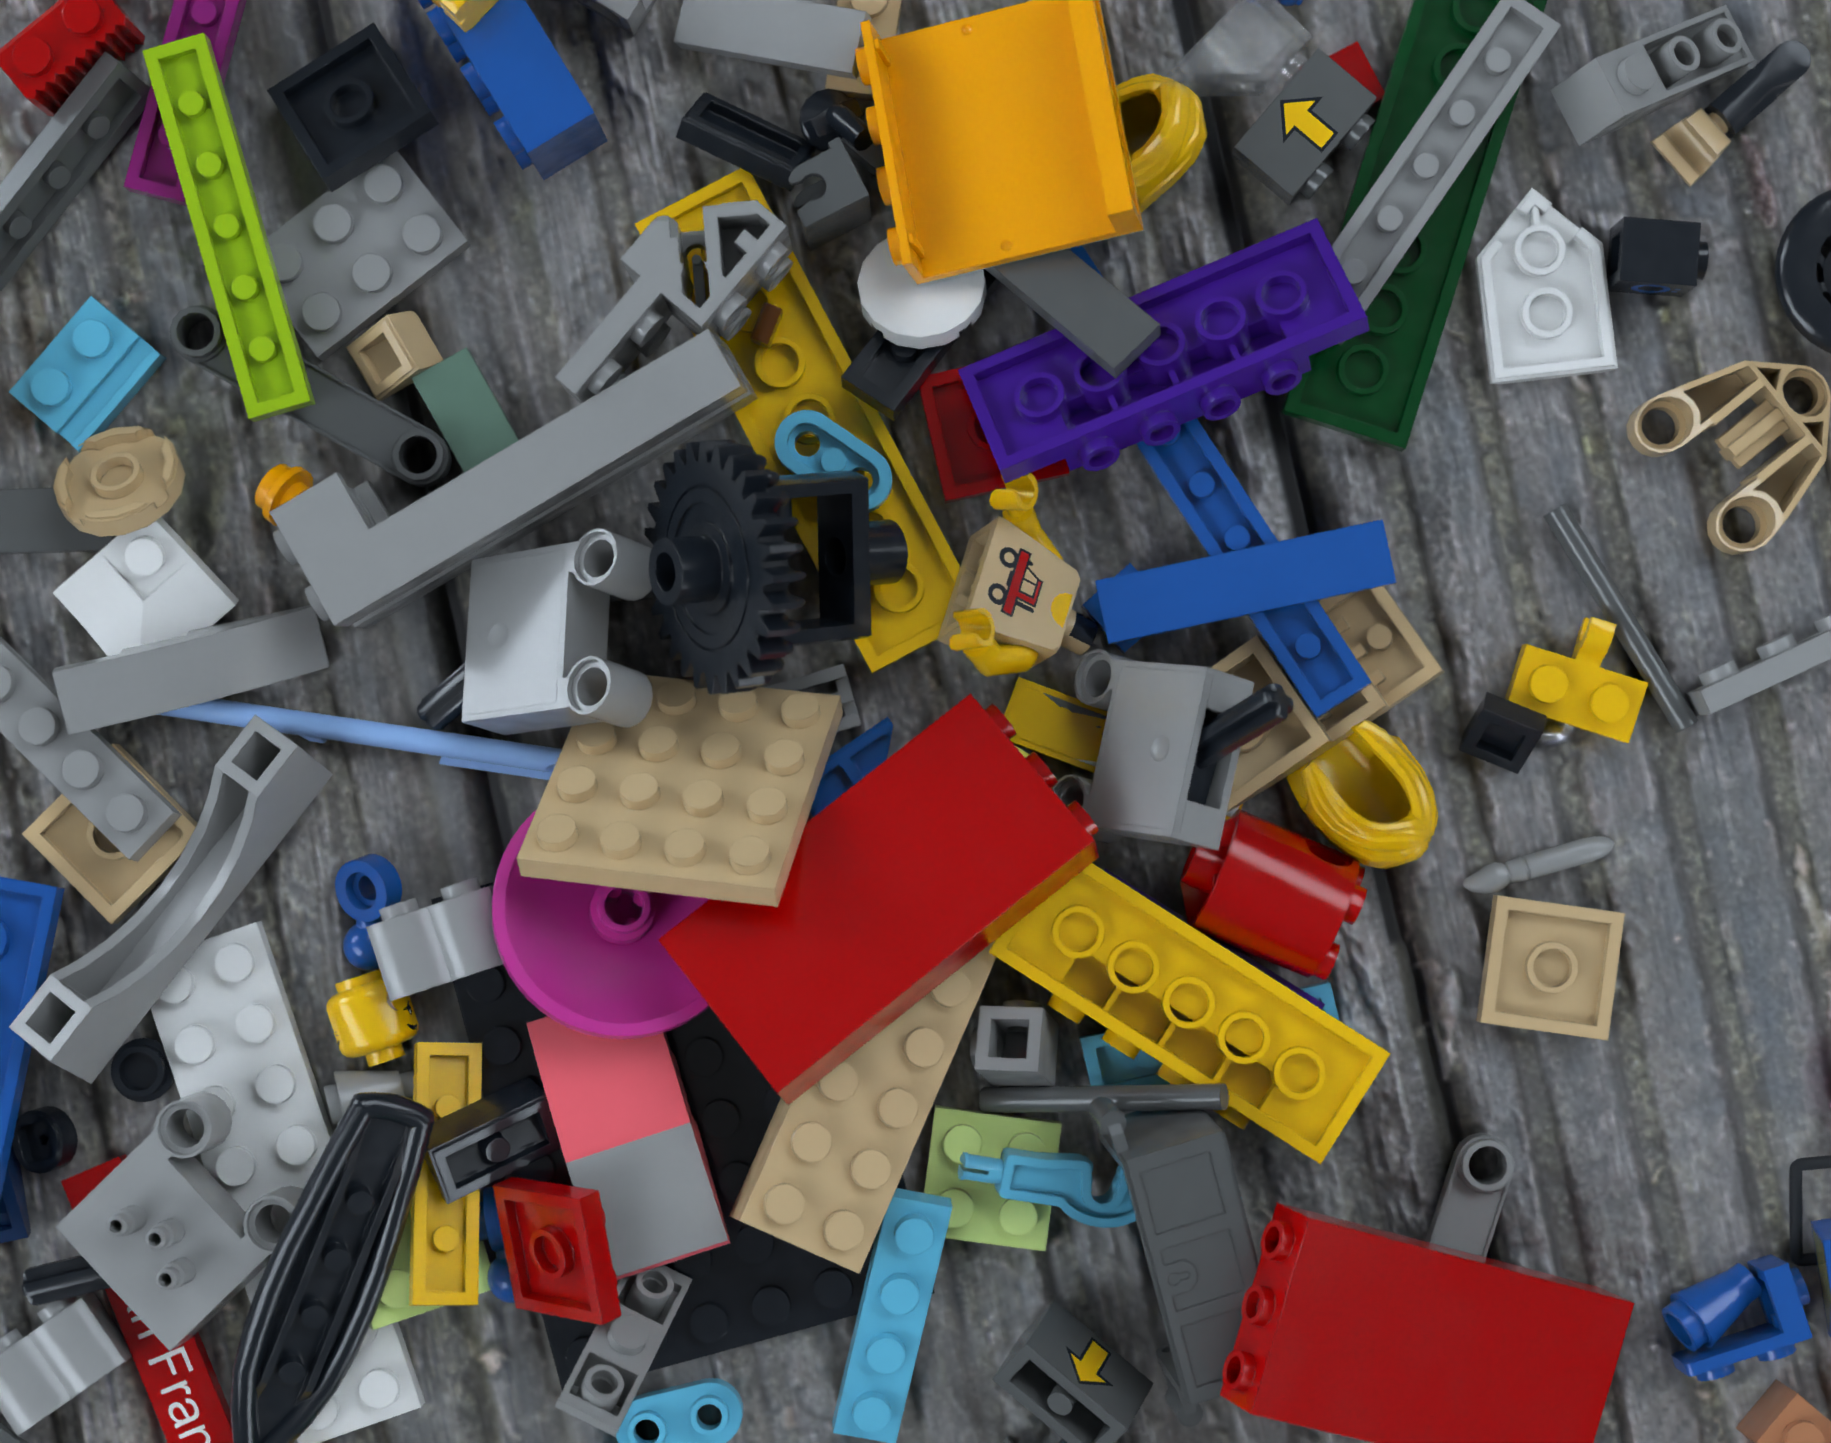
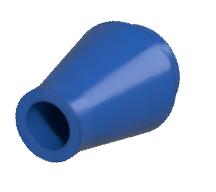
(1710, 1307)

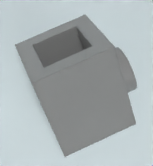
(1015, 1044)

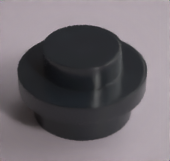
(142, 1070)

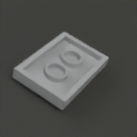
(361, 252)

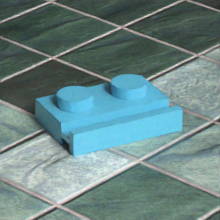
(87, 374)

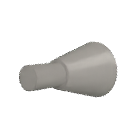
(353, 1082)

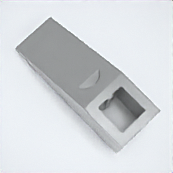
(1650, 74)

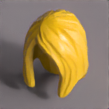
(1162, 132)
(1369, 798)

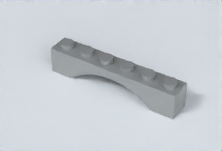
(99, 1000)

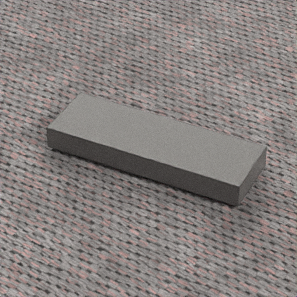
(775, 33)

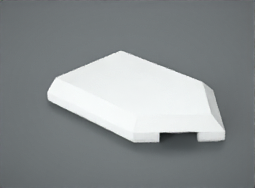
(1544, 297)

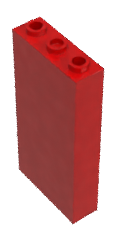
(886, 897)
(1418, 1340)

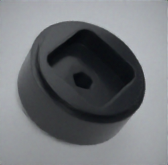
(44, 1139)

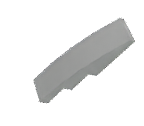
(190, 669)

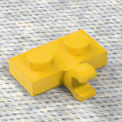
(1577, 687)

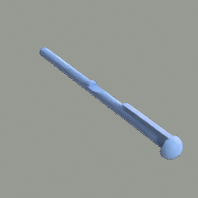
(454, 748)

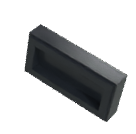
(744, 140)

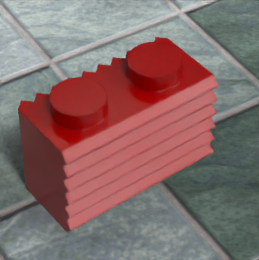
(63, 46)

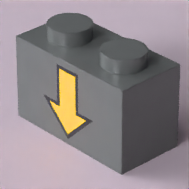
(1305, 127)
(1073, 1379)

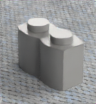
(437, 942)
(57, 1359)

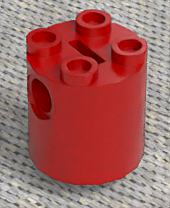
(1273, 894)

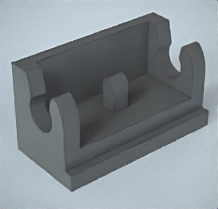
(836, 201)

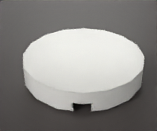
(920, 313)

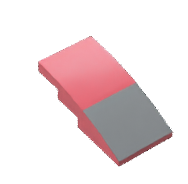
(633, 1140)

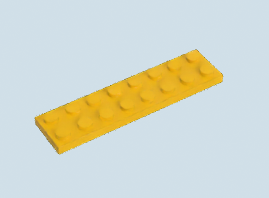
(805, 374)

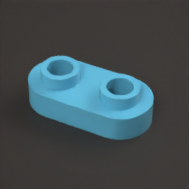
(837, 452)
(677, 1416)

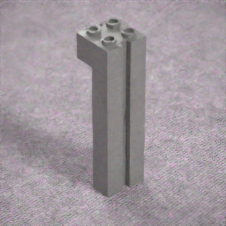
(377, 563)

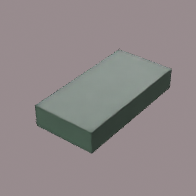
(465, 409)

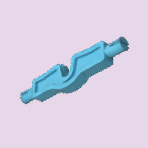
(1054, 1181)

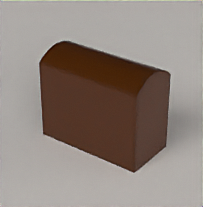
(766, 325)

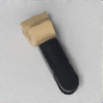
(1705, 134)

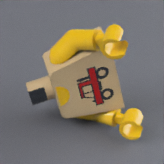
(1014, 591)

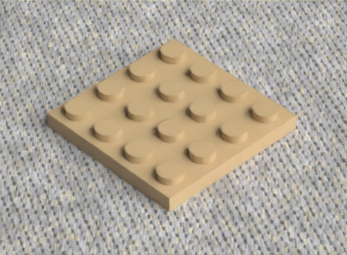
(688, 799)

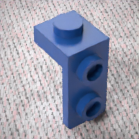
(1782, 1304)

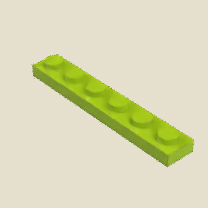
(228, 227)

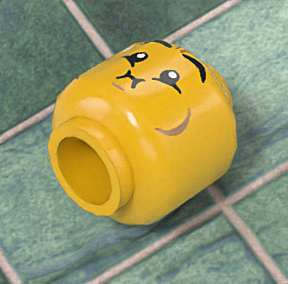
(368, 1021)

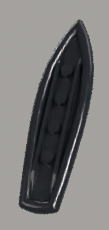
(328, 1269)

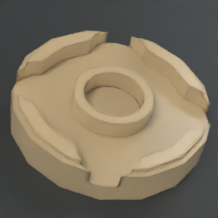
(119, 481)

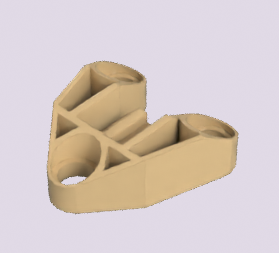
(1782, 480)

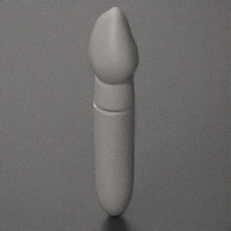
(1497, 875)

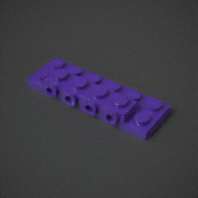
(1222, 338)

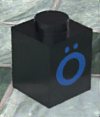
(1655, 256)

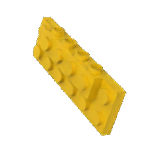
(1194, 1009)

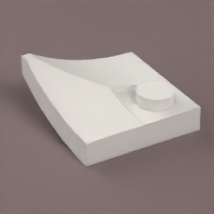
(144, 590)

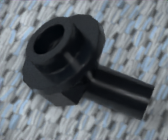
(833, 115)

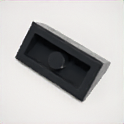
(490, 1139)

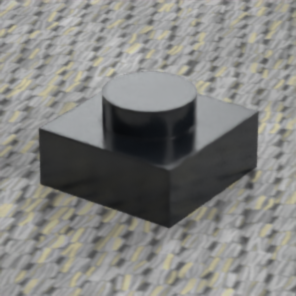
(1502, 732)

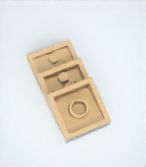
(1385, 649)

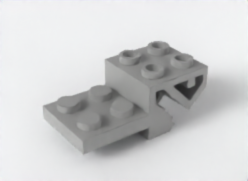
(744, 253)

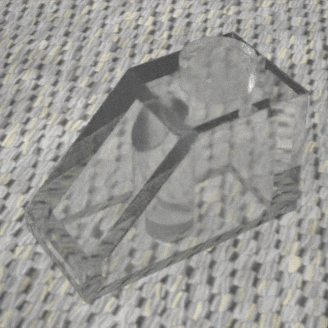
(1245, 52)

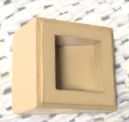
(393, 353)

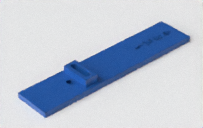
(1245, 582)

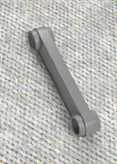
(1471, 1206)

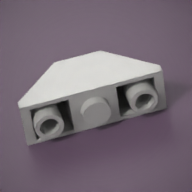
(623, 1349)

